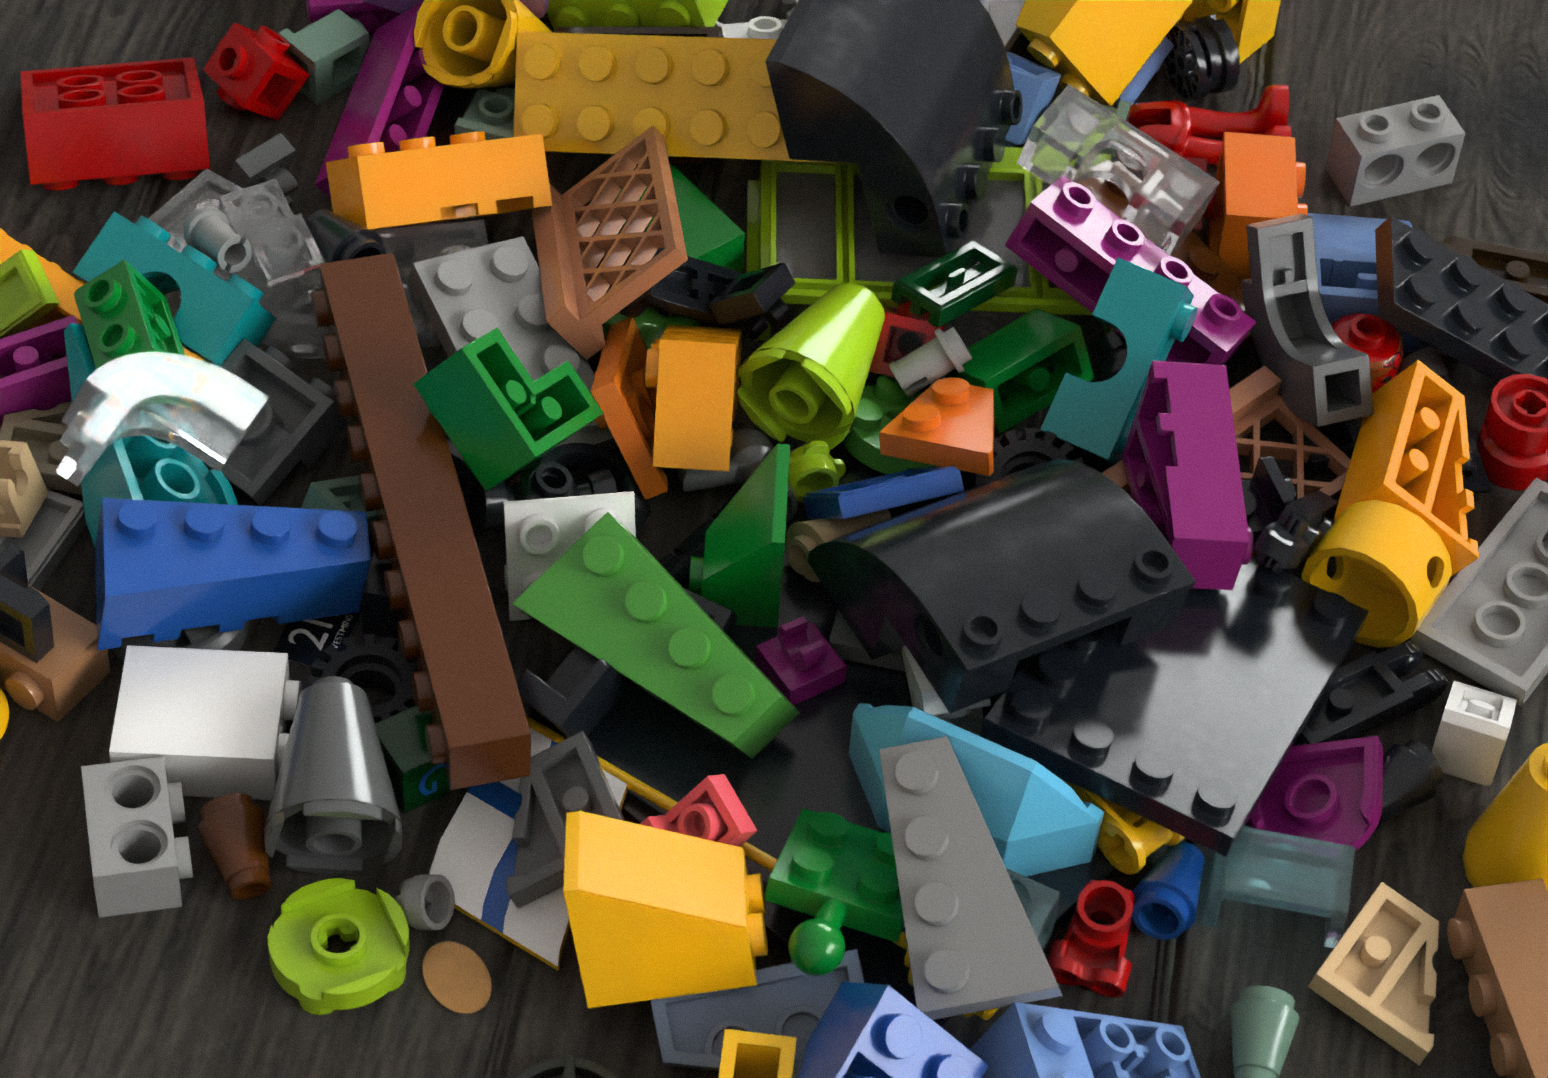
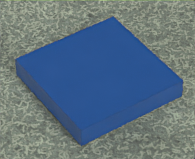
(882, 492)

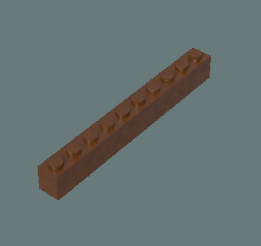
(421, 527)

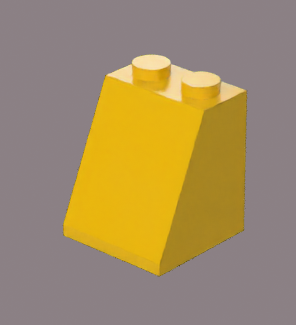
(1097, 42)
(659, 911)

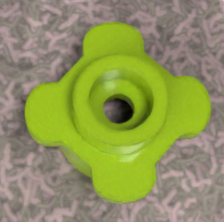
(813, 469)

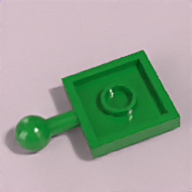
(840, 878)

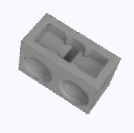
(1394, 150)
(132, 823)

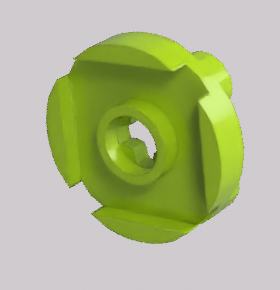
(346, 979)

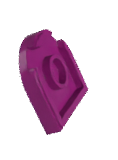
(1326, 792)

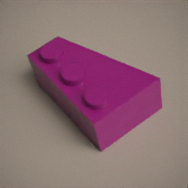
(1188, 469)

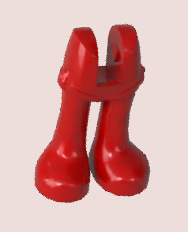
(1192, 129)

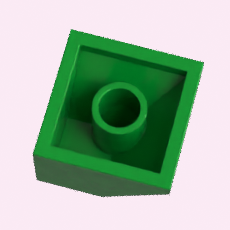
(747, 546)

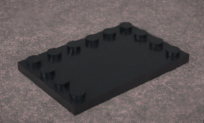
(1189, 715)

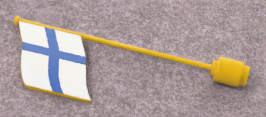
(480, 854)

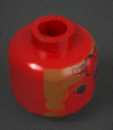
(1377, 339)

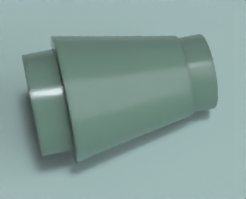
(1261, 1031)

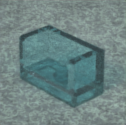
(1285, 875)

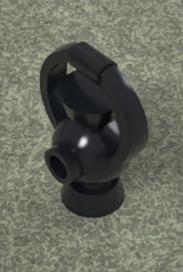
(552, 480)

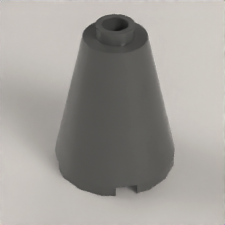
(333, 786)

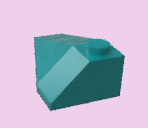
(139, 464)

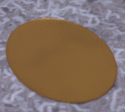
(457, 977)

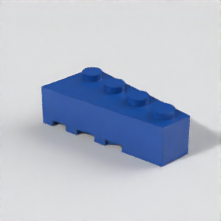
(222, 565)

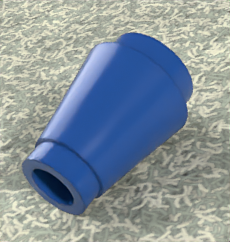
(1169, 893)

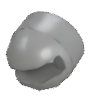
(430, 892)

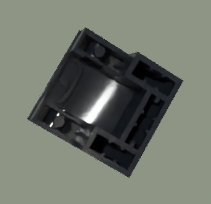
(909, 97)
(1004, 576)

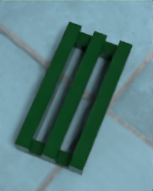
(963, 288)

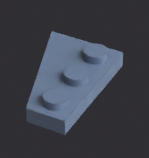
(780, 1004)

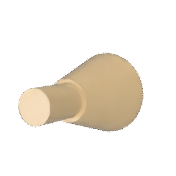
(808, 534)

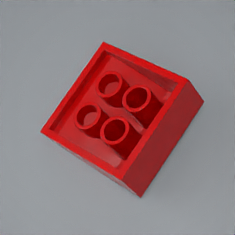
(114, 123)

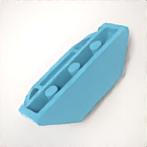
(1027, 808)

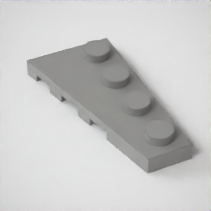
(959, 907)

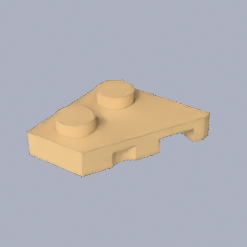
(1386, 972)

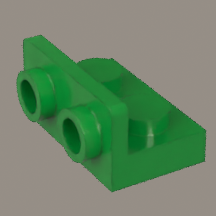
(125, 315)

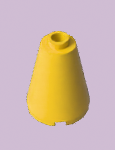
(472, 40)
(1512, 832)

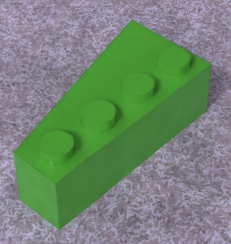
(634, 615)

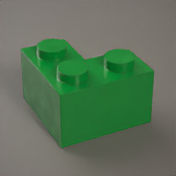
(498, 411)

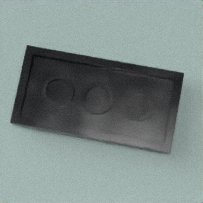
(1458, 305)

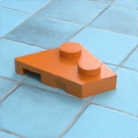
(945, 428)

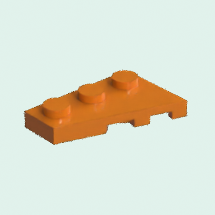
(629, 404)

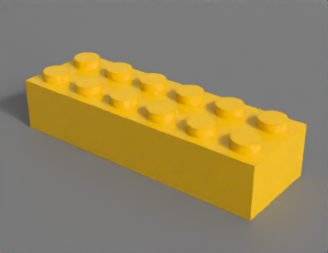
(610, 88)

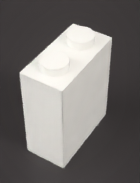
(209, 715)

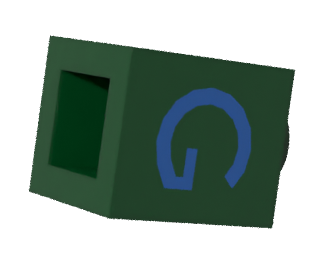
(408, 761)

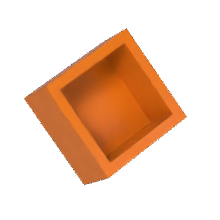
(1255, 186)

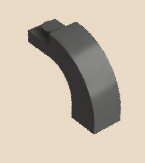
(1292, 334)

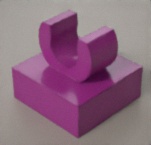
(800, 661)

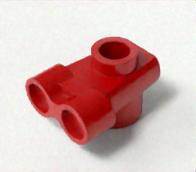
(1093, 952)

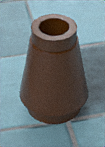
(235, 840)

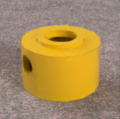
(1385, 565)

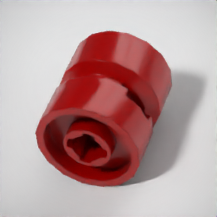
(1516, 432)

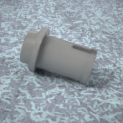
(211, 234)
(931, 361)

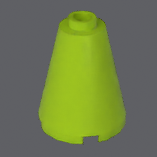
(814, 368)

